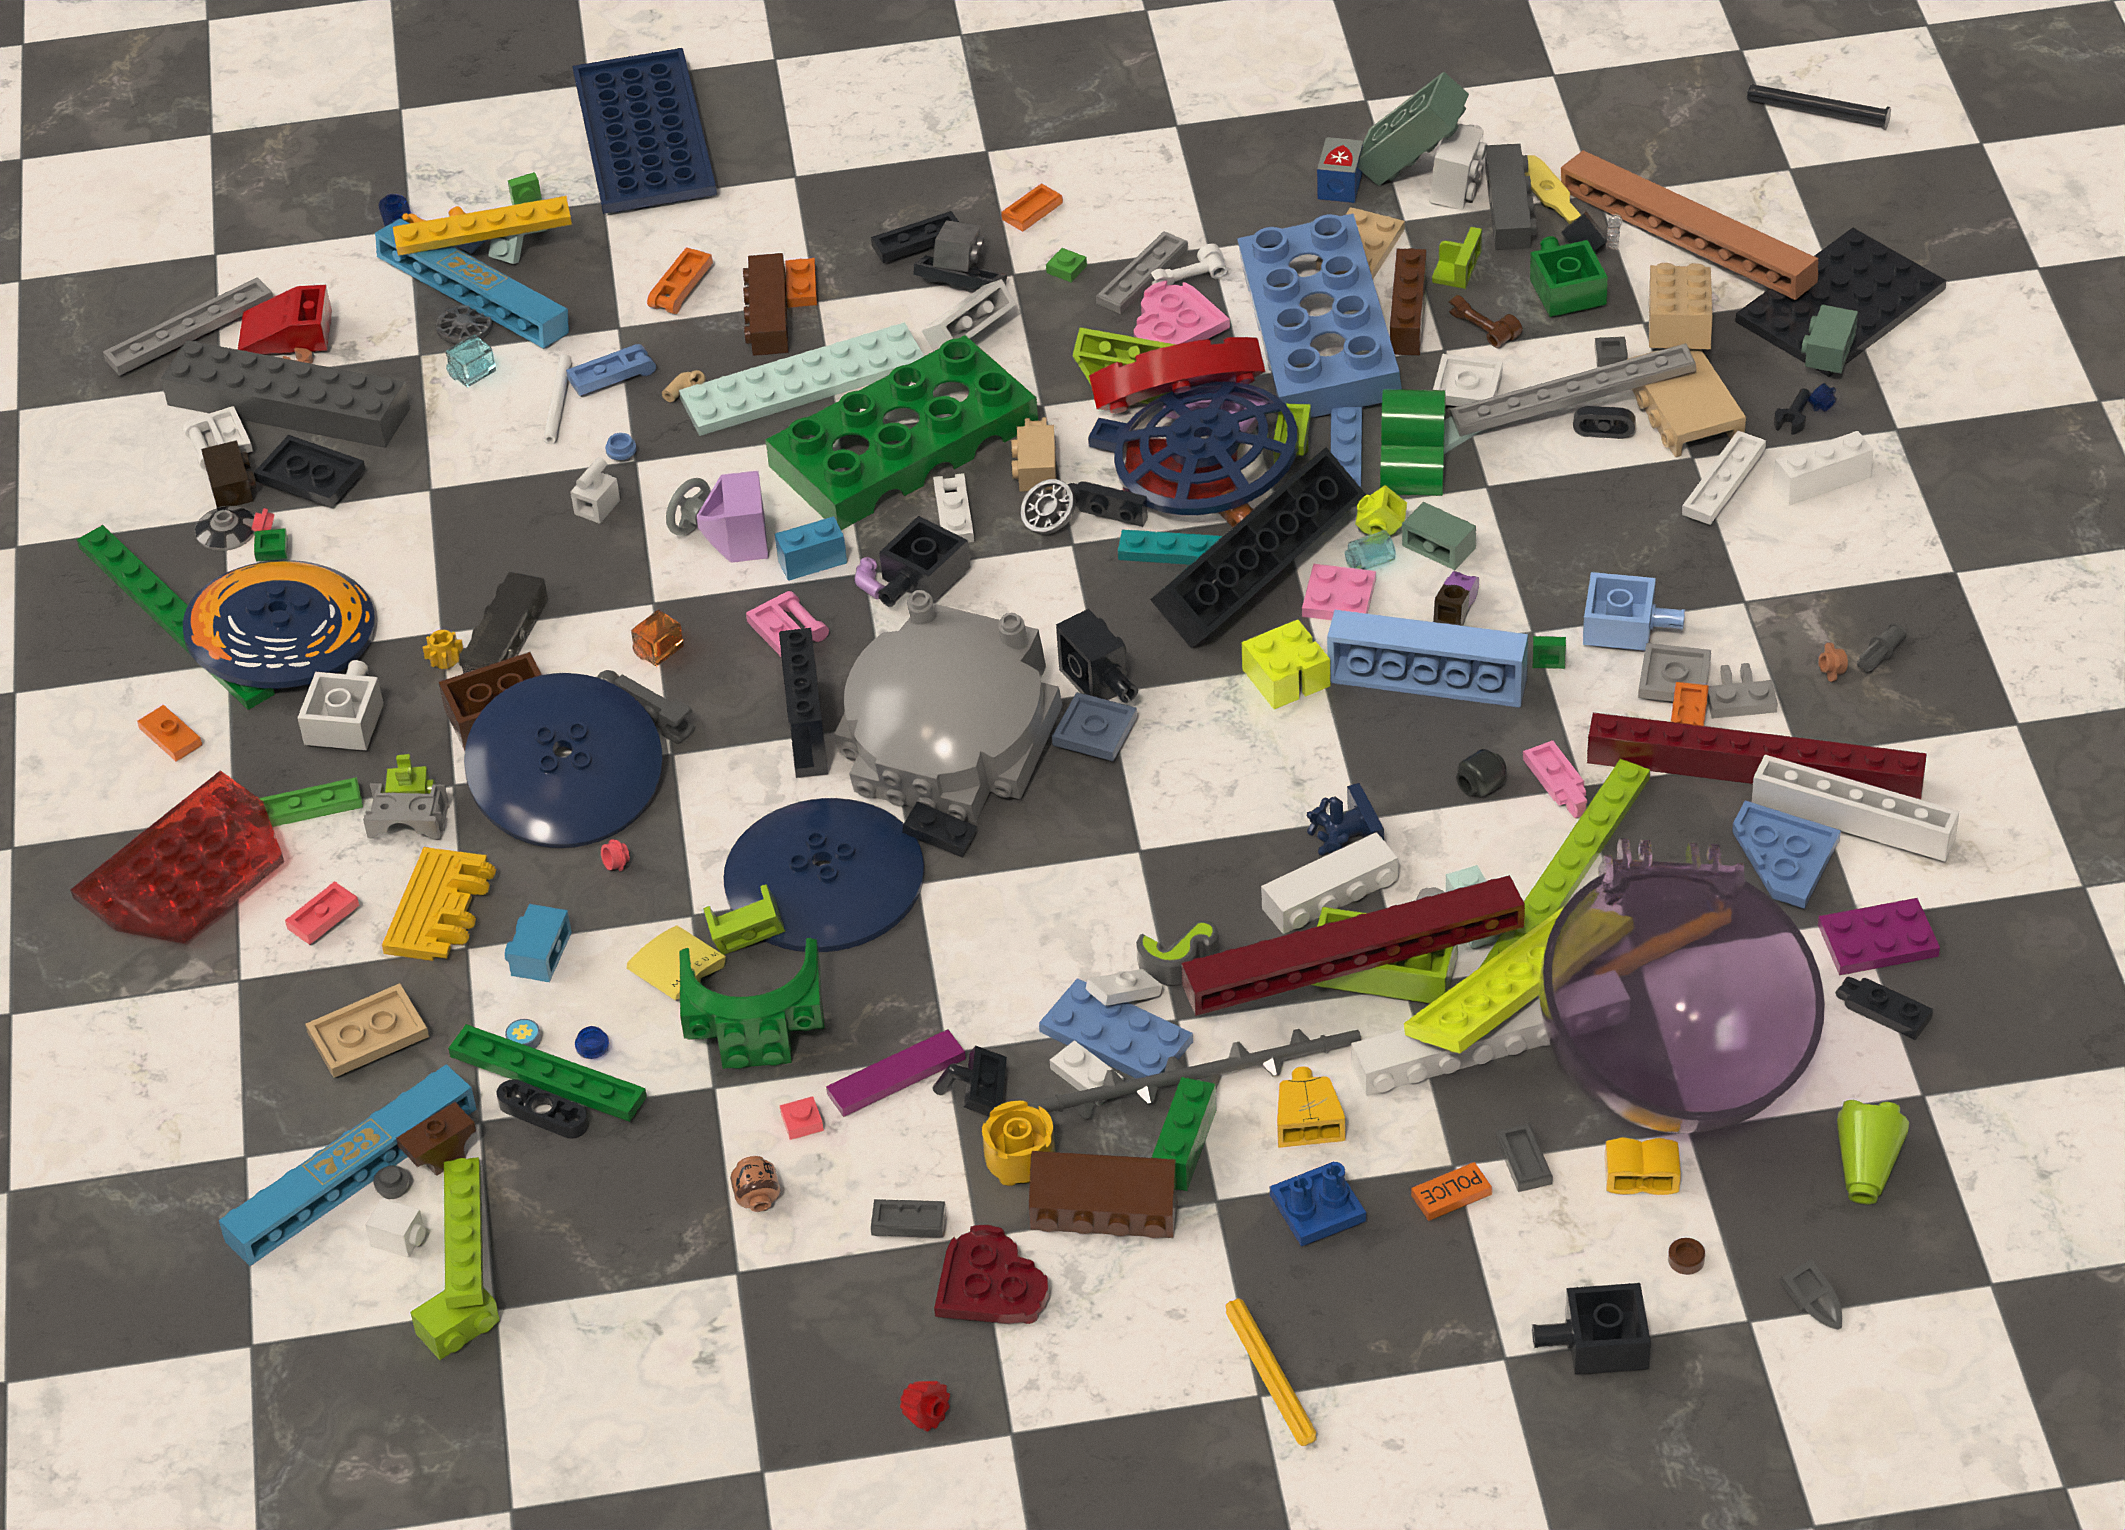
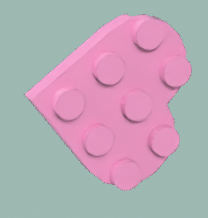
(1178, 315)

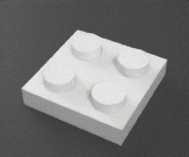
(1467, 378)

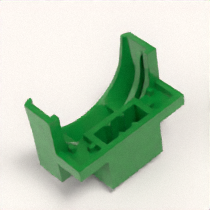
(753, 1027)

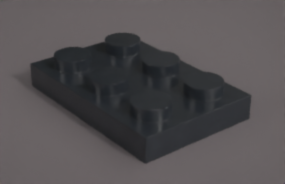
(309, 471)

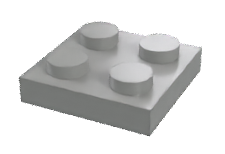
(1671, 664)

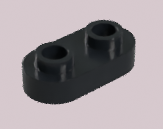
(1604, 422)

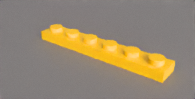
(482, 225)

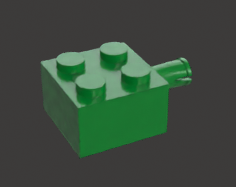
(1567, 276)

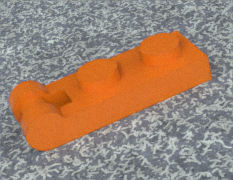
(679, 280)

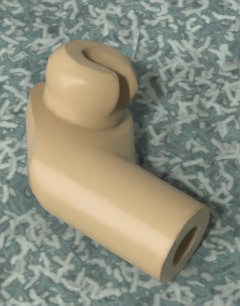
(682, 381)

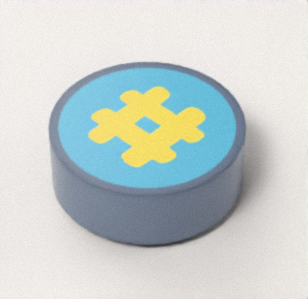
(524, 1032)

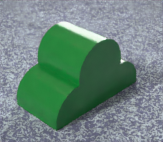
(1413, 441)

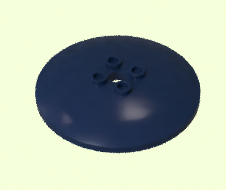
(571, 797)
(842, 904)

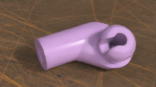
(865, 577)

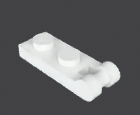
(954, 506)

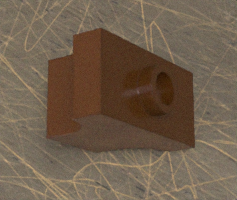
(438, 1138)

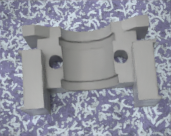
(420, 811)

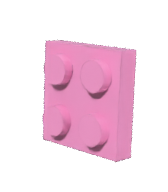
(1337, 589)

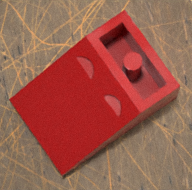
(288, 322)

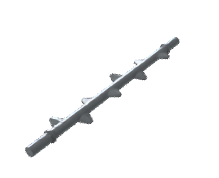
(1209, 1072)

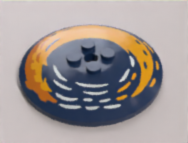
(278, 623)

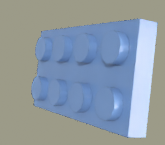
(1116, 1033)

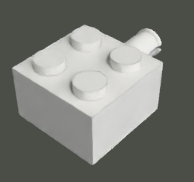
(1458, 167)
(341, 708)

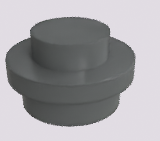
(391, 1182)

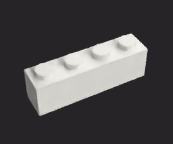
(1329, 882)

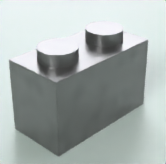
(958, 246)

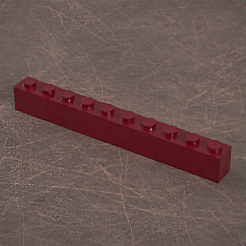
(1738, 753)
(1352, 945)

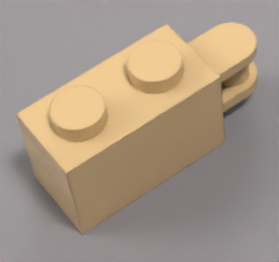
(1035, 454)

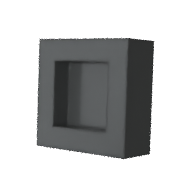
(1610, 350)

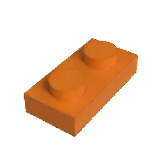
(801, 282)

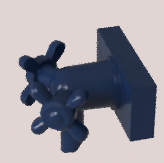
(1341, 825)

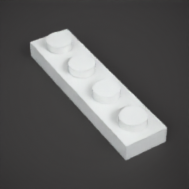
(1723, 477)

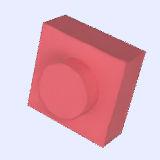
(801, 1118)

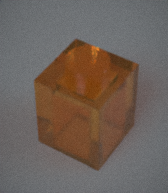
(657, 638)

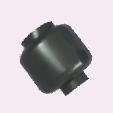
(1481, 773)

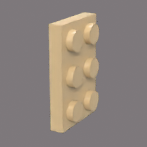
(1377, 235)
(367, 1030)

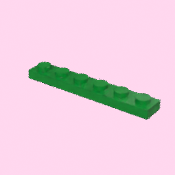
(548, 1072)

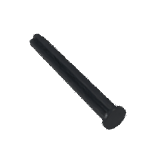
(1819, 105)

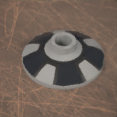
(225, 528)

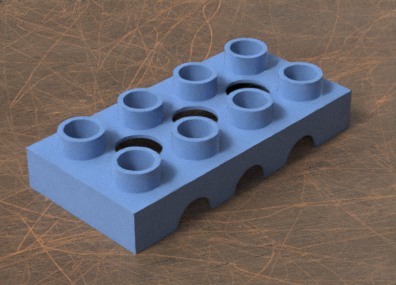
(1334, 379)

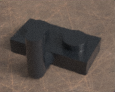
(982, 1077)

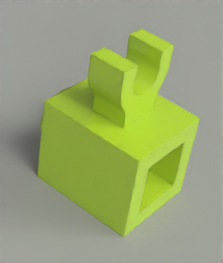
(408, 778)

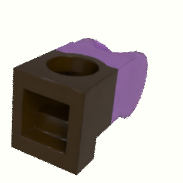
(1455, 598)

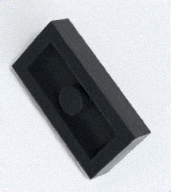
(939, 829)

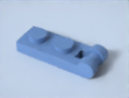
(610, 369)

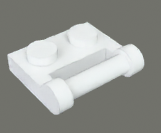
(224, 427)

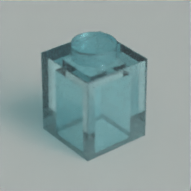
(470, 361)

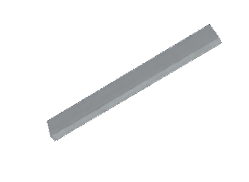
(1573, 389)

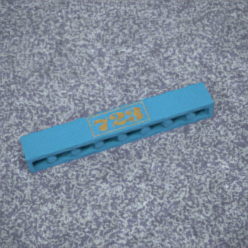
(480, 288)
(338, 1169)

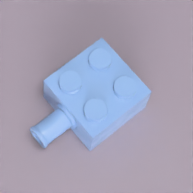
(1623, 612)

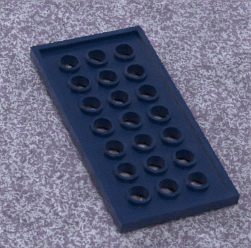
(632, 140)

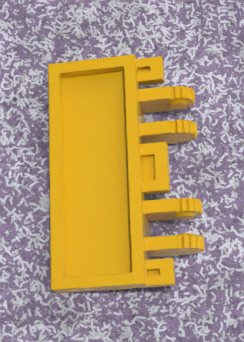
(436, 904)

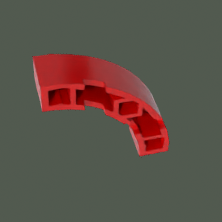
(1176, 370)

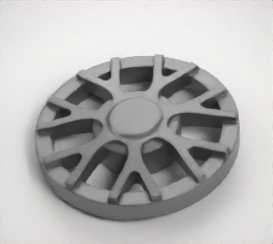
(462, 324)
(1048, 506)

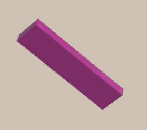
(895, 1072)

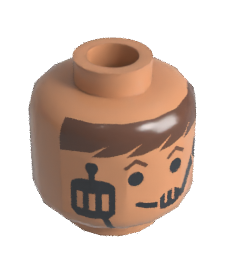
(755, 1183)

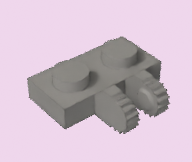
(1743, 697)

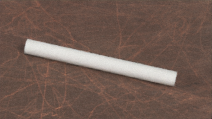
(557, 399)

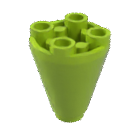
(1869, 1146)

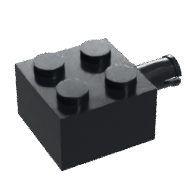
(922, 559)
(1093, 657)
(1602, 1328)

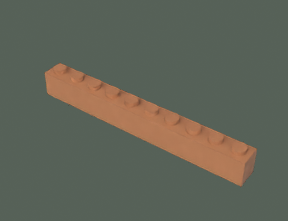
(1690, 225)

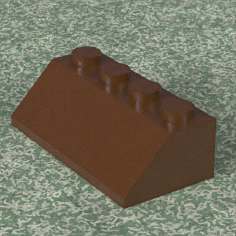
(1103, 1194)

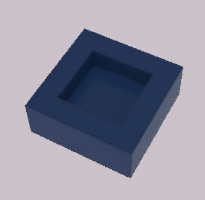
(1105, 434)

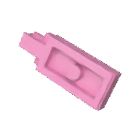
(1557, 776)

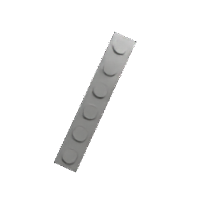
(186, 326)

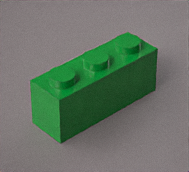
(1187, 1127)

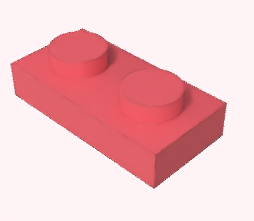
(322, 913)

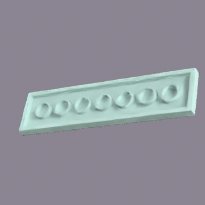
(798, 379)

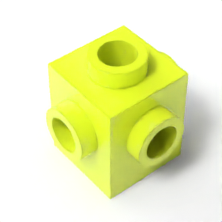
(1381, 512)

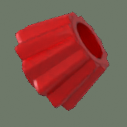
(925, 1403)

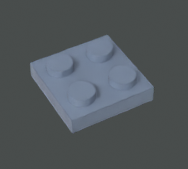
(1094, 726)

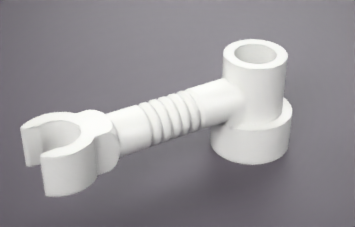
(1210, 261)

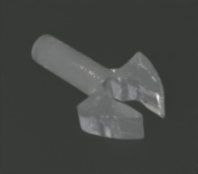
(1613, 232)

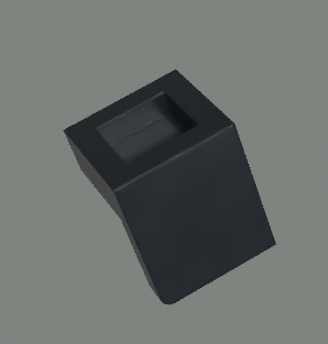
(1585, 229)

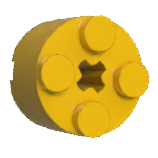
(1012, 1136)

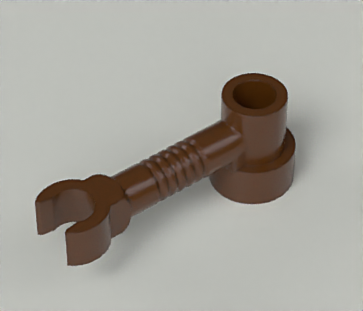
(1498, 332)

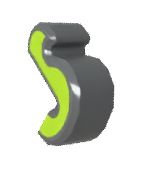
(1165, 964)

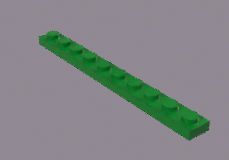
(153, 598)

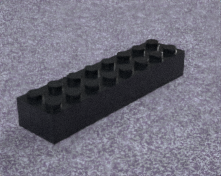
(1258, 547)

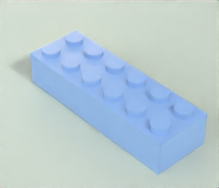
(1427, 658)

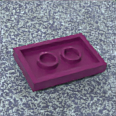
(1878, 936)

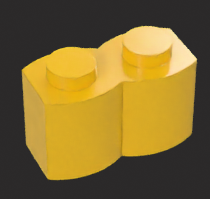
(1642, 1166)

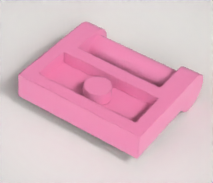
(771, 619)

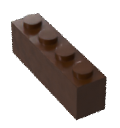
(1408, 301)
(766, 304)

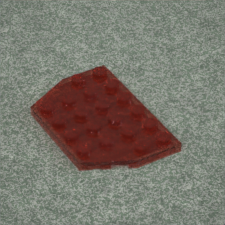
(185, 865)

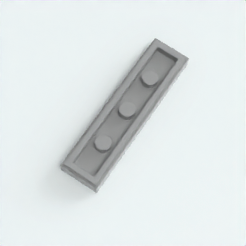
(1137, 275)

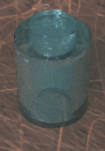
(1370, 551)

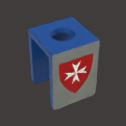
(1337, 170)

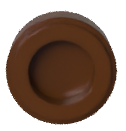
(1686, 1256)

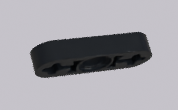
(551, 1120)

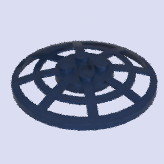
(1194, 452)

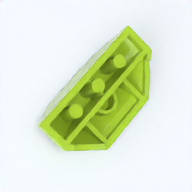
(1100, 349)

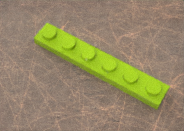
(463, 1233)

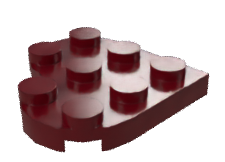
(989, 1281)

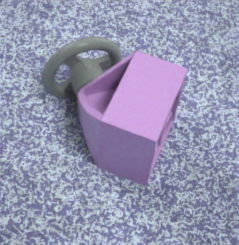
(727, 516)

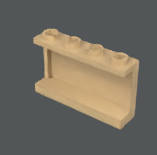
(1690, 406)

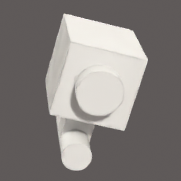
(595, 493)

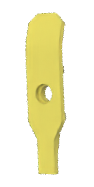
(1557, 196)

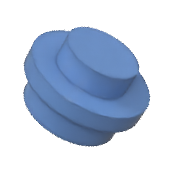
(620, 446)

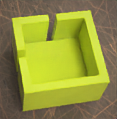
(1277, 657)

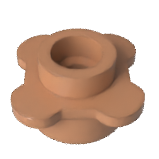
(1833, 661)

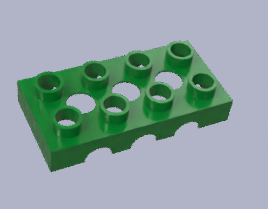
(852, 494)

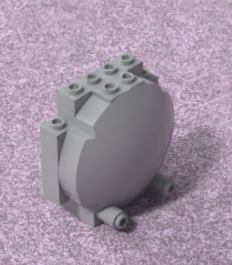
(947, 710)

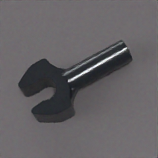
(1793, 414)

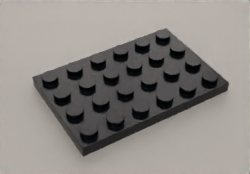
(1853, 276)

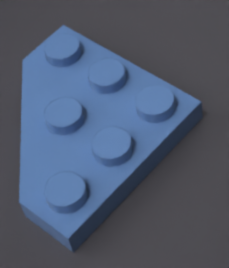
(1785, 850)

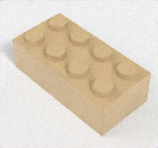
(1680, 306)

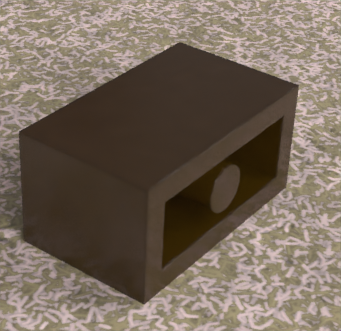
(228, 474)

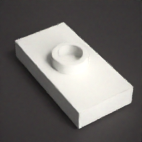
(1123, 987)

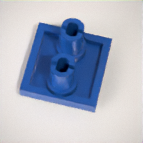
(1318, 1203)

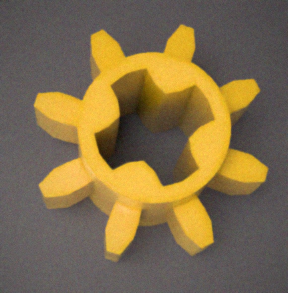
(443, 649)

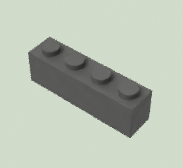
(1508, 196)

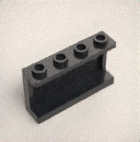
(803, 702)

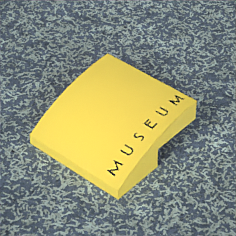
(660, 963)

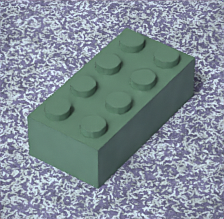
(1412, 129)

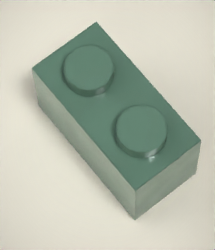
(1830, 338)
(1439, 535)

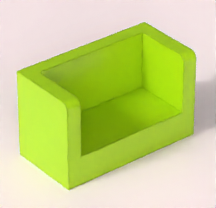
(745, 924)

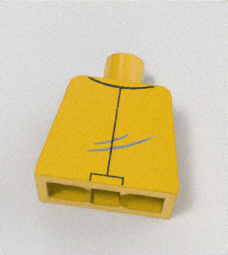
(1308, 1110)

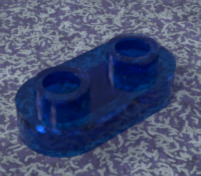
(392, 208)

